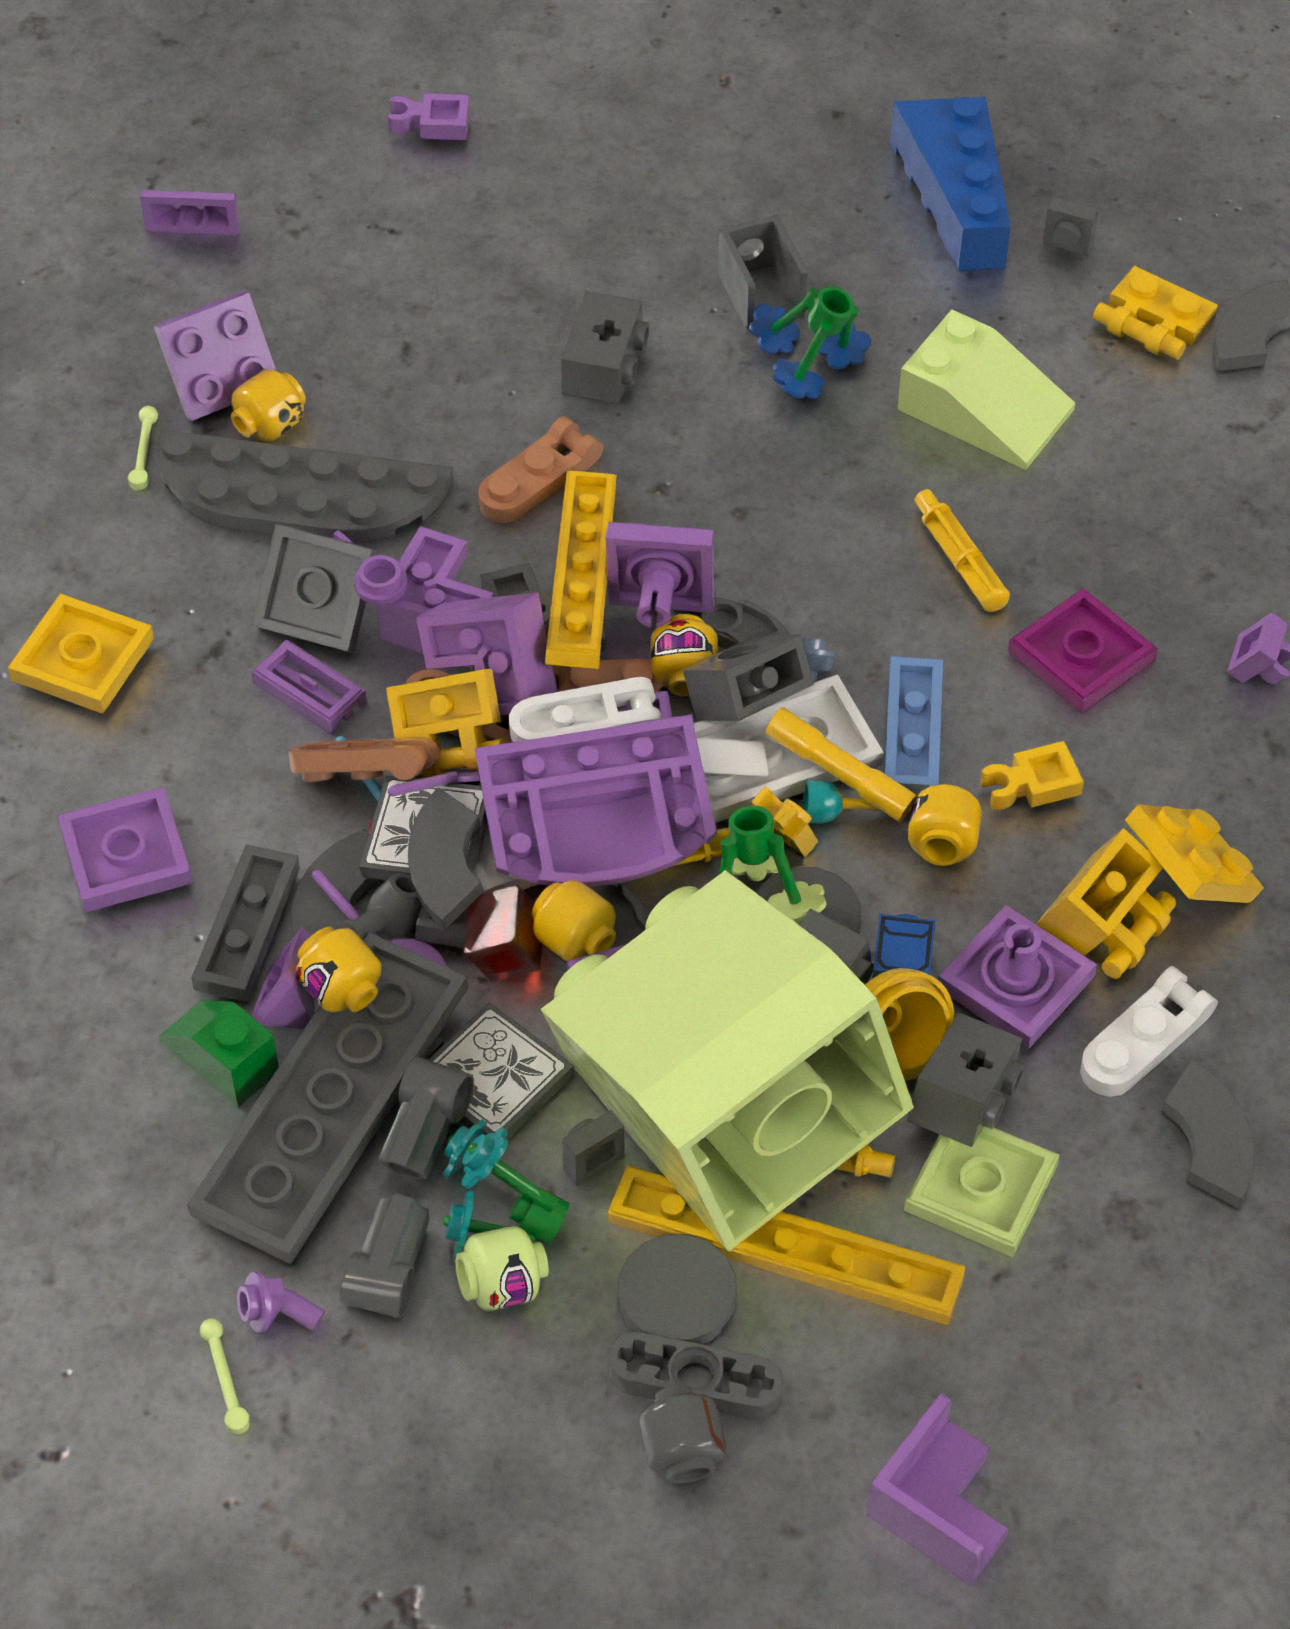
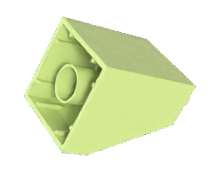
(731, 1052)

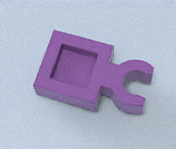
(436, 116)

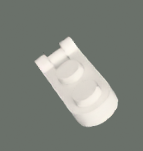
(583, 709)
(1144, 1035)

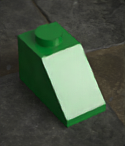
(224, 1048)

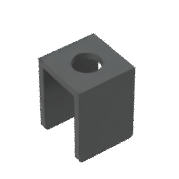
(774, 251)

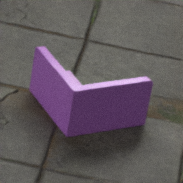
(430, 569)
(493, 635)
(921, 1493)

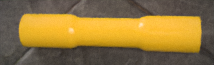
(813, 746)

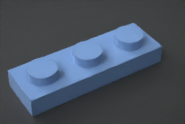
(914, 722)

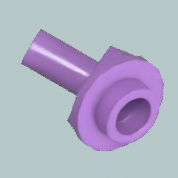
(265, 1297)

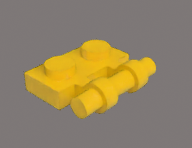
(1155, 313)
(447, 705)

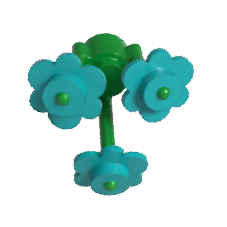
(534, 1208)

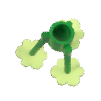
(757, 851)

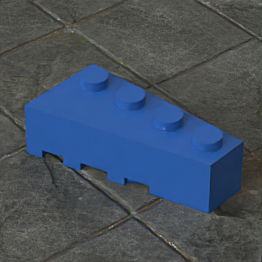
(957, 170)

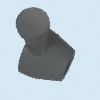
(390, 909)

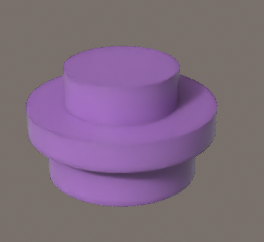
(380, 580)

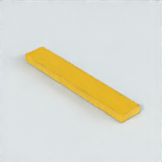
(581, 571)
(802, 1250)

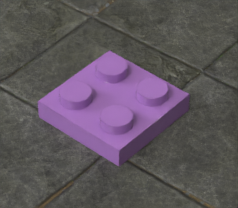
(124, 849)

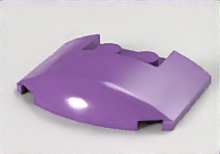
(596, 802)

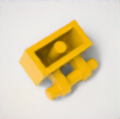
(1102, 895)

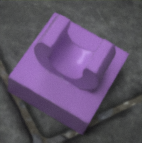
(1261, 651)

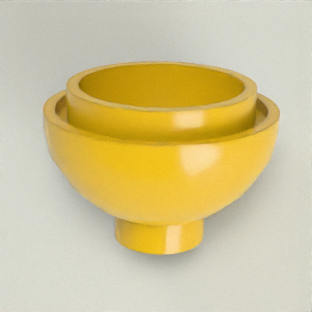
(915, 1014)

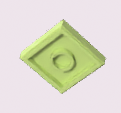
(984, 1188)

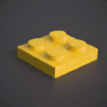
(81, 653)
(1195, 853)

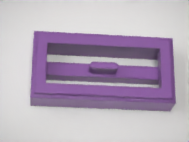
(302, 692)

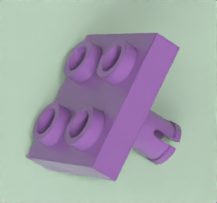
(213, 352)
(660, 569)
(1017, 976)

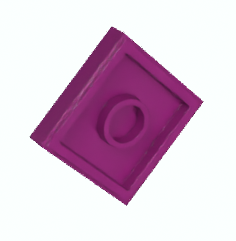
(1082, 650)

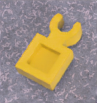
(1038, 773)
(789, 821)

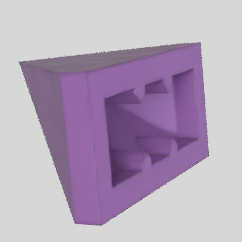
(190, 212)
(282, 997)

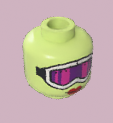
(501, 1268)

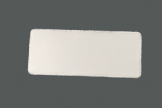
(733, 757)

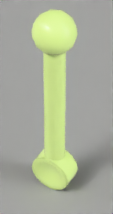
(138, 477)
(236, 1418)

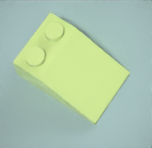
(982, 391)

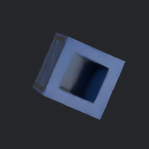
(903, 943)

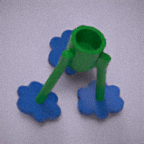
(830, 319)

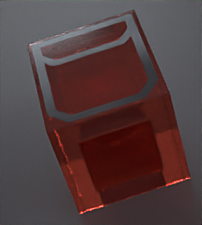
(502, 934)

